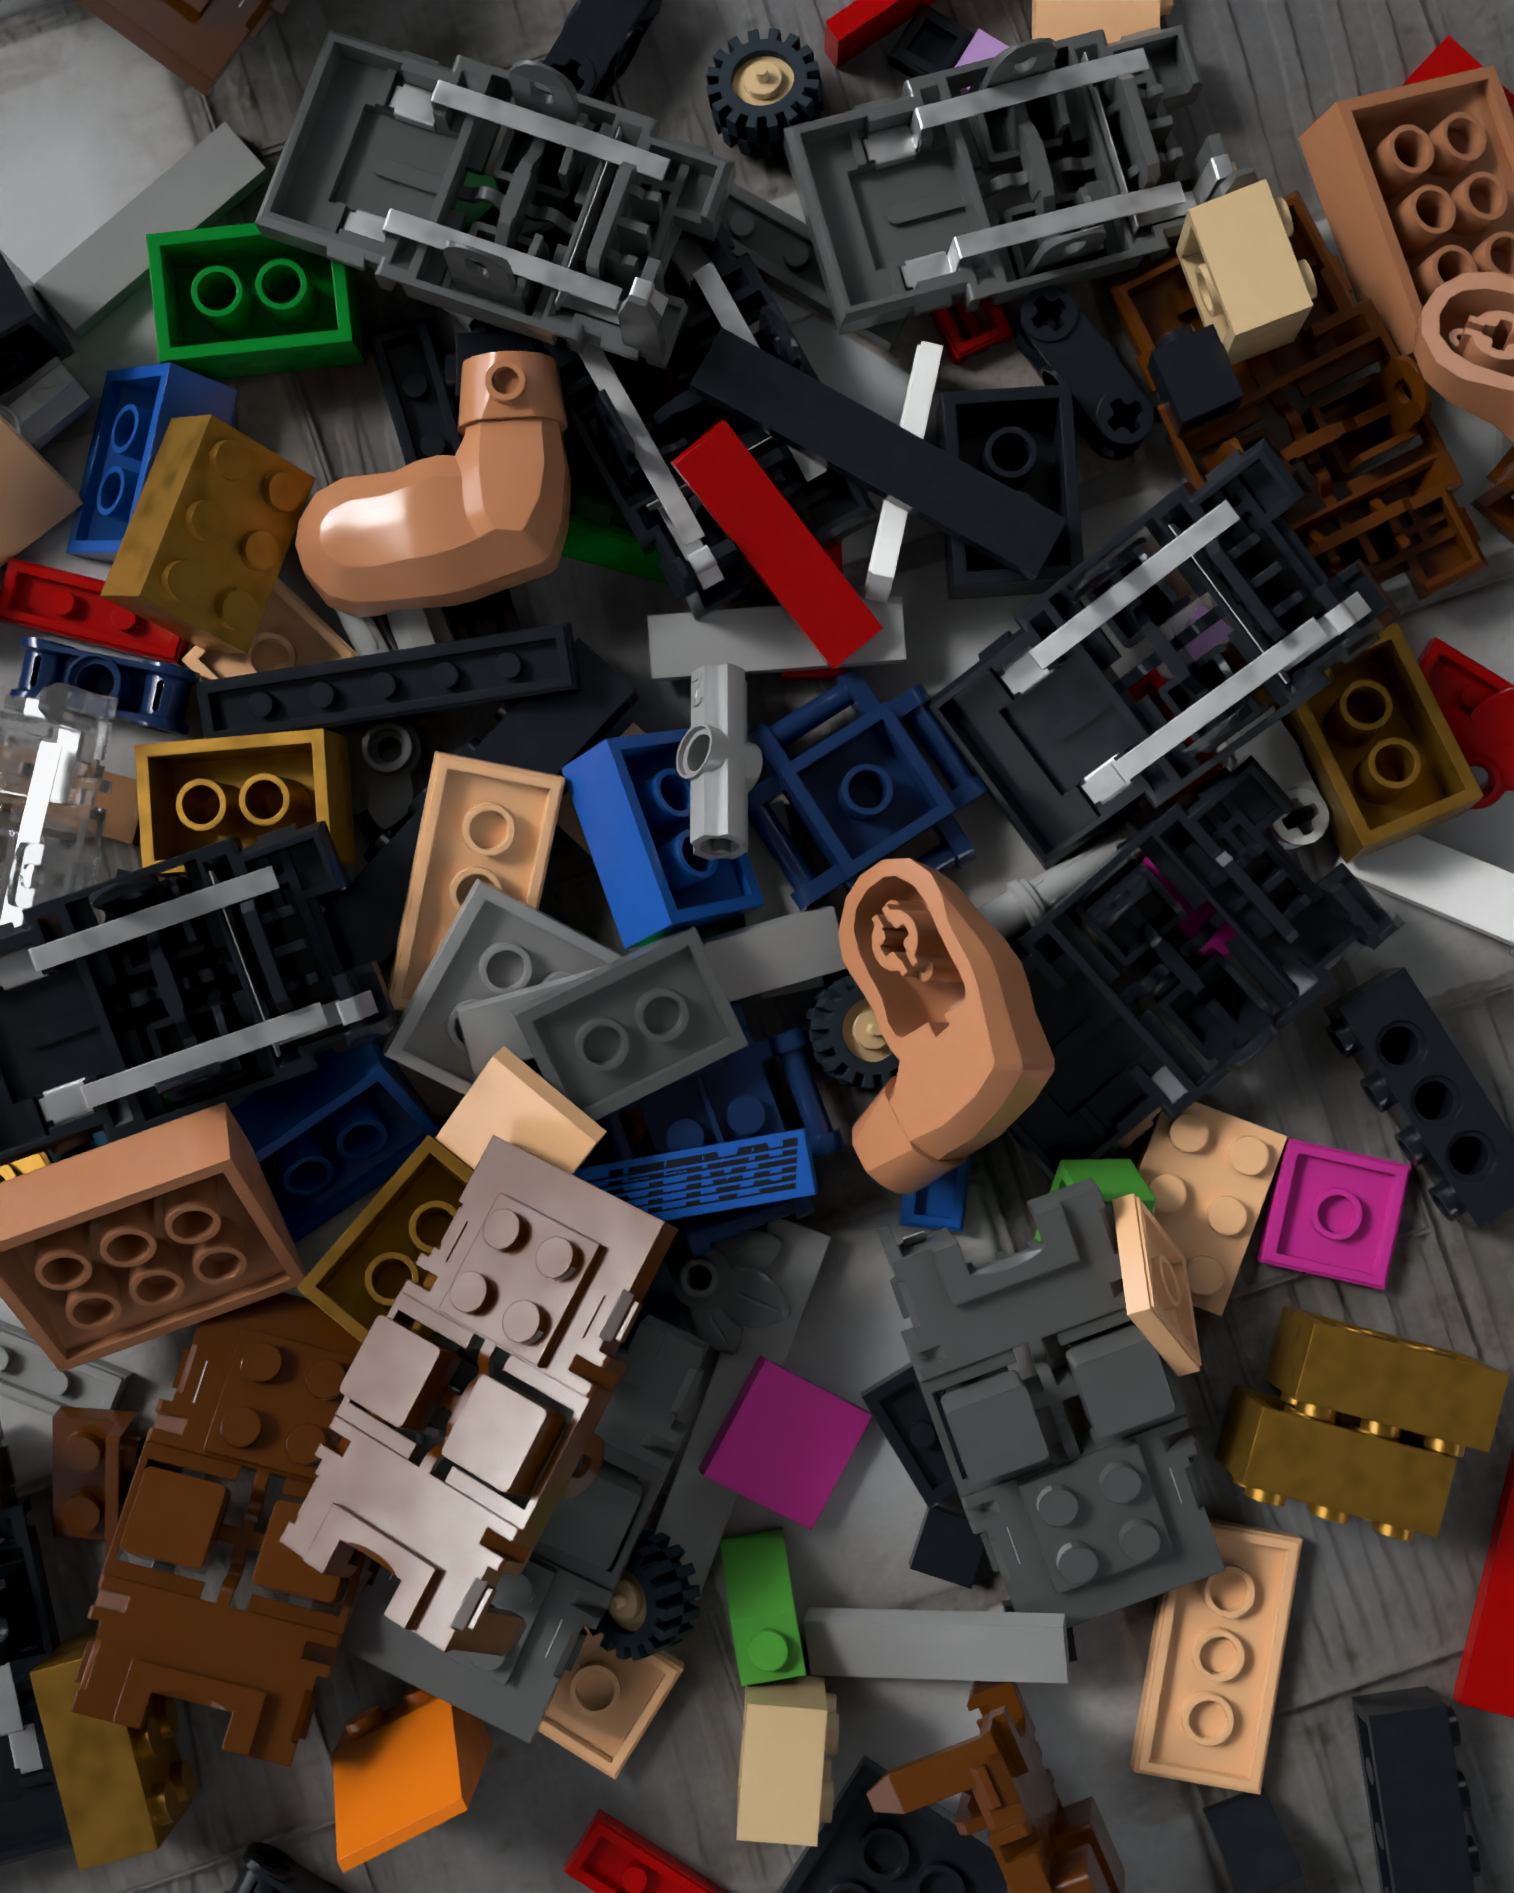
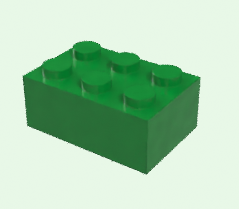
(250, 304)

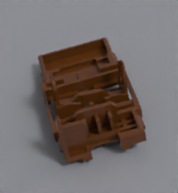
(1397, 513)

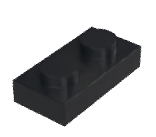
(907, 1425)

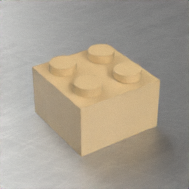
(1246, 271)
(782, 1762)

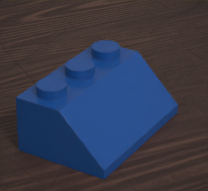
(125, 442)
(639, 839)
(334, 1133)

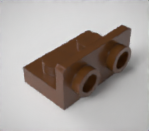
(92, 1470)

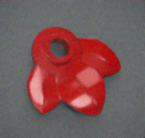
(1487, 741)

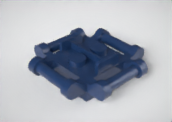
(861, 787)
(725, 1105)

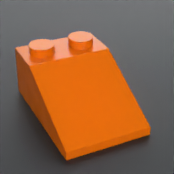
(403, 1773)

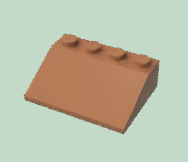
(1417, 189)
(142, 1238)

